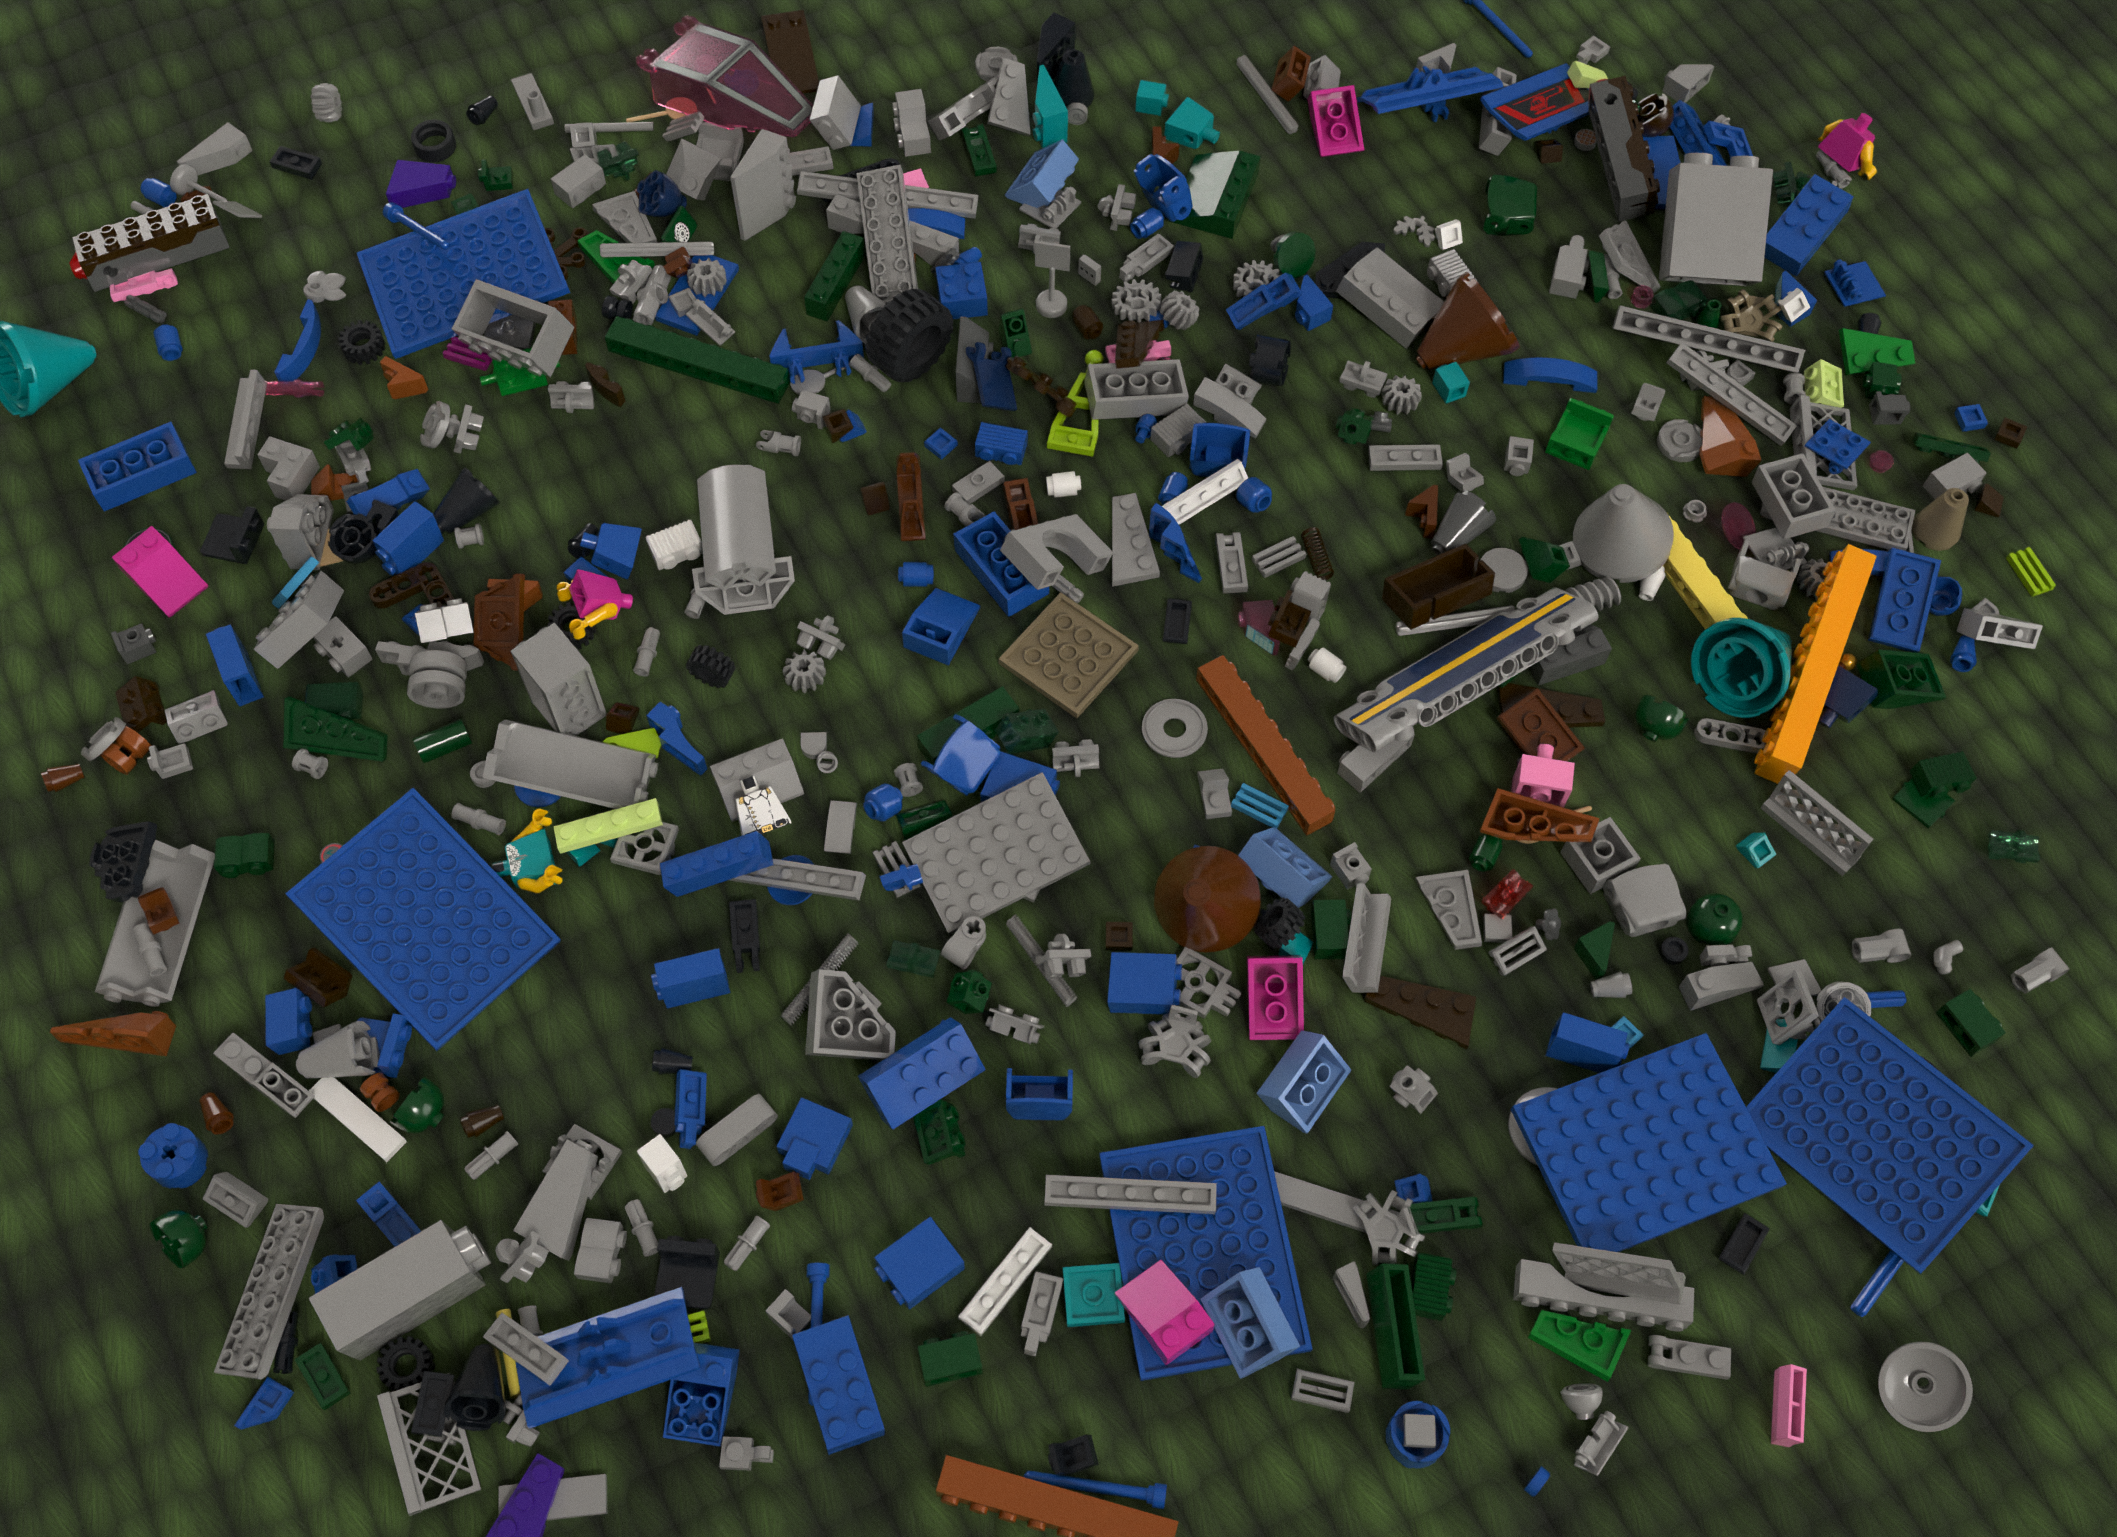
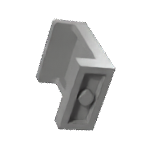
(724, 144)

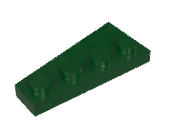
(329, 733)

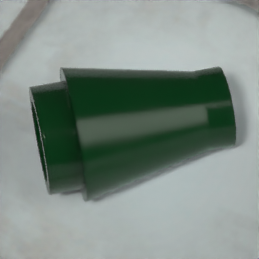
(1710, 314)

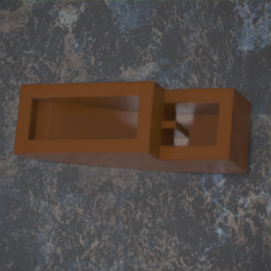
(1019, 503)

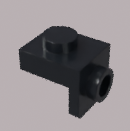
(1072, 1455)

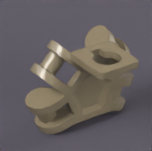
(1750, 318)

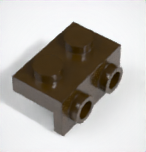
(1288, 622)
(140, 704)
(320, 978)

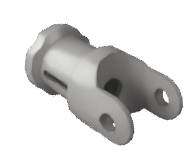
(779, 442)
(962, 509)

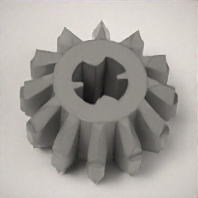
(326, 102)
(706, 277)
(1179, 310)
(1401, 394)
(1811, 576)
(795, 673)

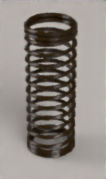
(1320, 571)

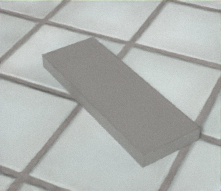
(573, 1498)

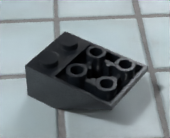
(1056, 38)

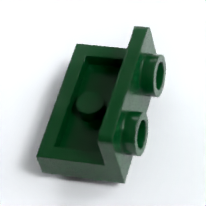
(357, 432)

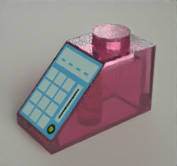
(1254, 623)

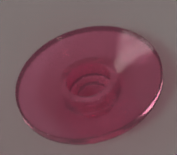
(1737, 523)

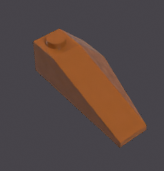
(1726, 441)
(1529, 819)
(130, 1032)

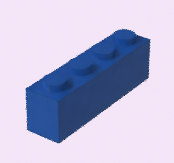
(716, 864)

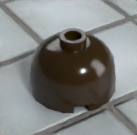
(1655, 115)

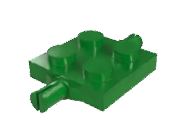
(513, 380)

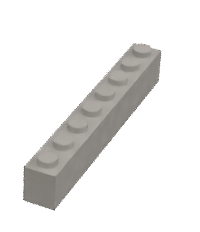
(1708, 339)

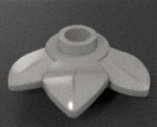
(324, 287)

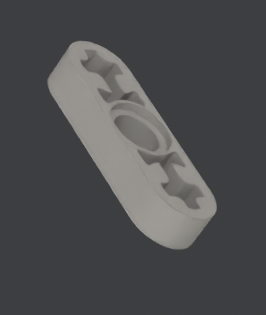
(1723, 741)

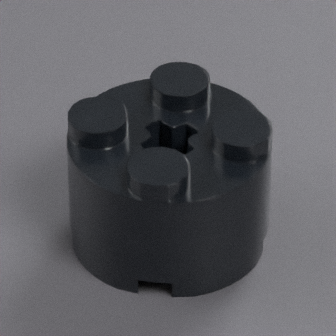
(1270, 360)

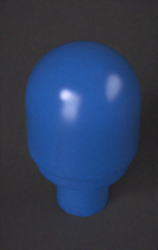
(1144, 427)

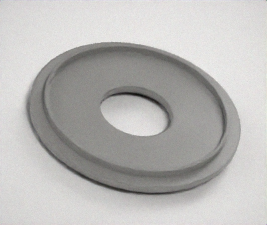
(1174, 709)

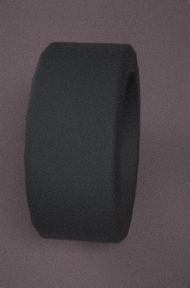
(433, 128)

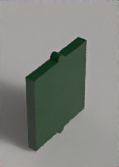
(1924, 809)

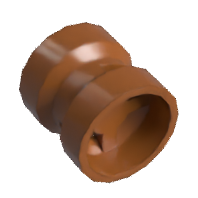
(380, 1092)

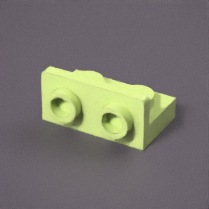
(1824, 384)

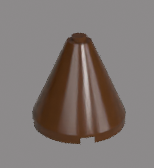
(1466, 329)
(1207, 899)

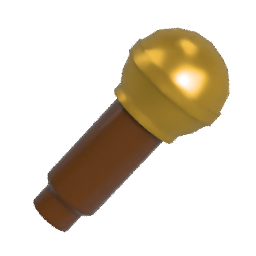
(1847, 661)

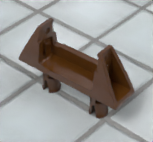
(910, 497)

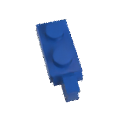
(690, 1106)

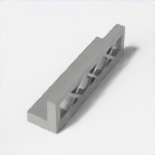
(246, 421)
(1366, 940)

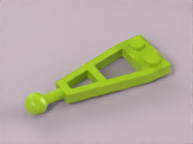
(1073, 439)

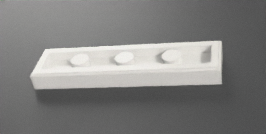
(1207, 492)
(357, 1117)
(1005, 1281)

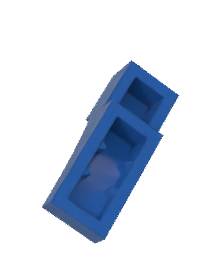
(1264, 300)
(395, 492)
(668, 724)

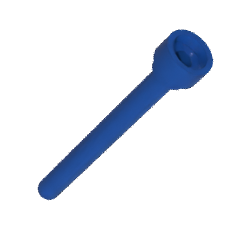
(1501, 26)
(395, 213)
(817, 1277)
(1153, 1494)

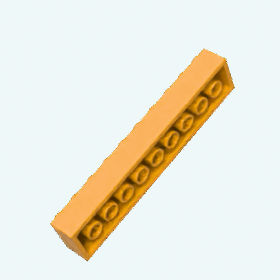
(1815, 663)

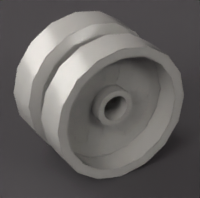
(437, 679)

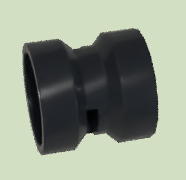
(613, 307)

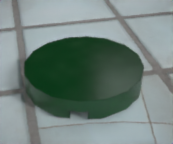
(1294, 254)

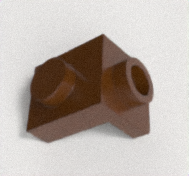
(678, 263)
(158, 910)
(779, 1192)

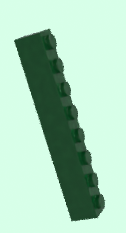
(697, 359)

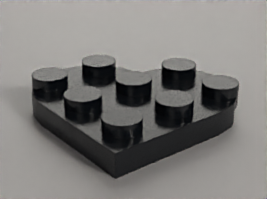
(123, 859)

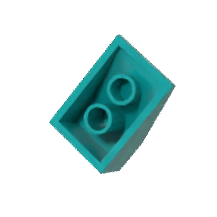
(1050, 112)

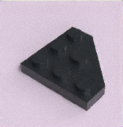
(1331, 275)

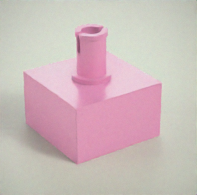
(1544, 777)

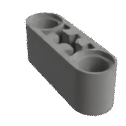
(736, 1130)

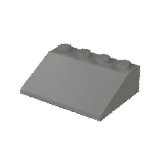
(763, 184)
(1390, 296)

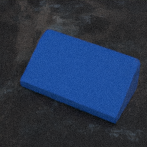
(864, 126)

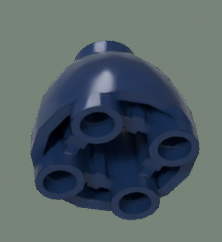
(659, 195)

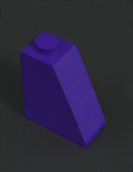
(419, 183)

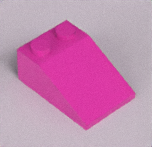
(1335, 121)
(159, 571)
(1275, 997)
(1165, 1311)

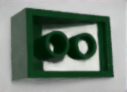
(1901, 678)

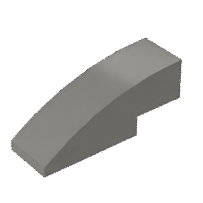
(1228, 407)

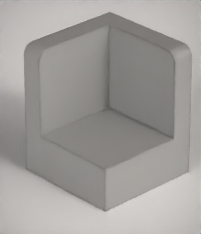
(788, 1314)

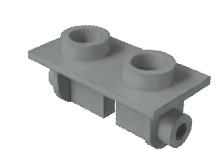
(710, 322)
(1004, 1020)
(1598, 1448)

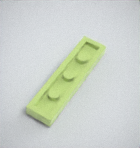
(608, 825)

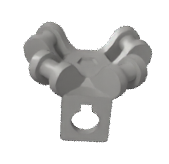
(1177, 1042)
(1387, 1228)

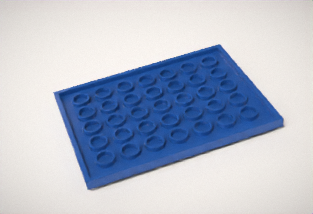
(425, 287)
(423, 918)
(1885, 1134)
(1647, 1147)
(1207, 1247)

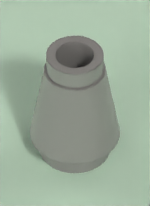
(1614, 986)

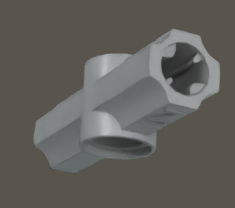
(652, 296)

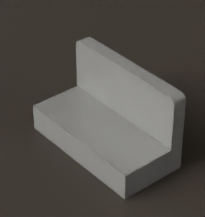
(1321, 75)

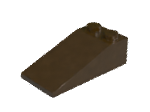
(791, 48)

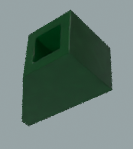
(1014, 333)
(1544, 559)

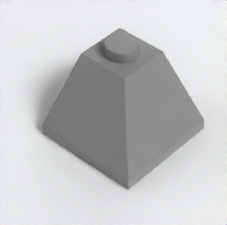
(693, 169)

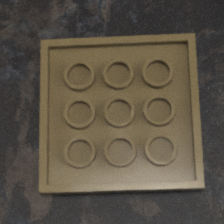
(1068, 655)

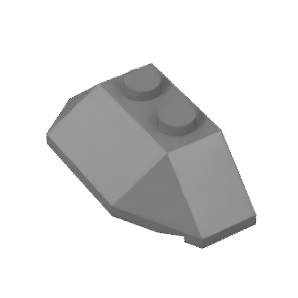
(745, 595)

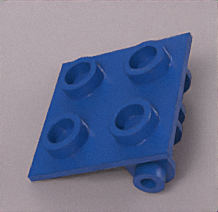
(1854, 283)
(1837, 445)

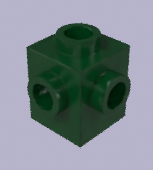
(1362, 422)
(969, 992)

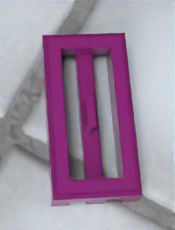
(461, 347)

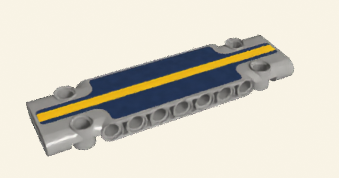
(1465, 669)

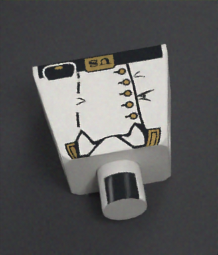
(759, 809)

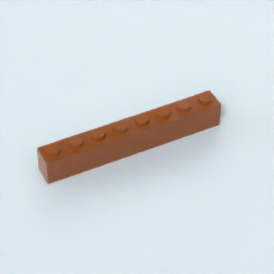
(1266, 745)
(1043, 1504)

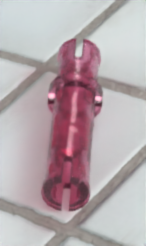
(297, 388)

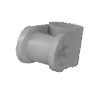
(963, 946)

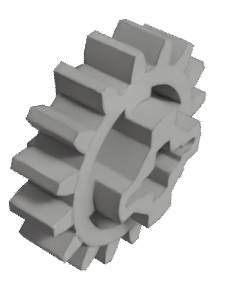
(1255, 276)
(1136, 301)

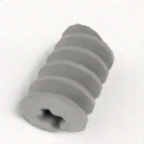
(1598, 592)

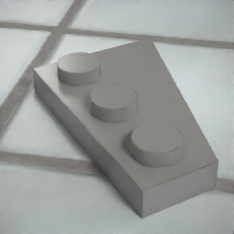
(625, 219)
(1454, 906)

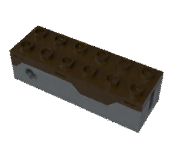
(1623, 148)
(148, 243)

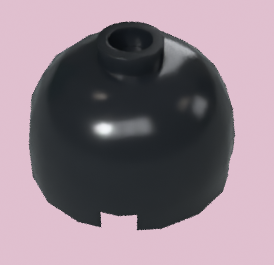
(353, 538)

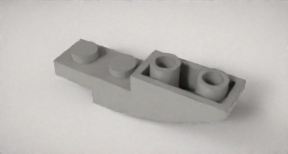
(401, 655)
(264, 1075)

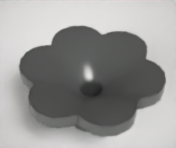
(1550, 924)

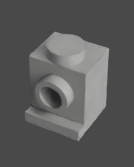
(583, 134)
(811, 408)
(1518, 460)
(1350, 875)

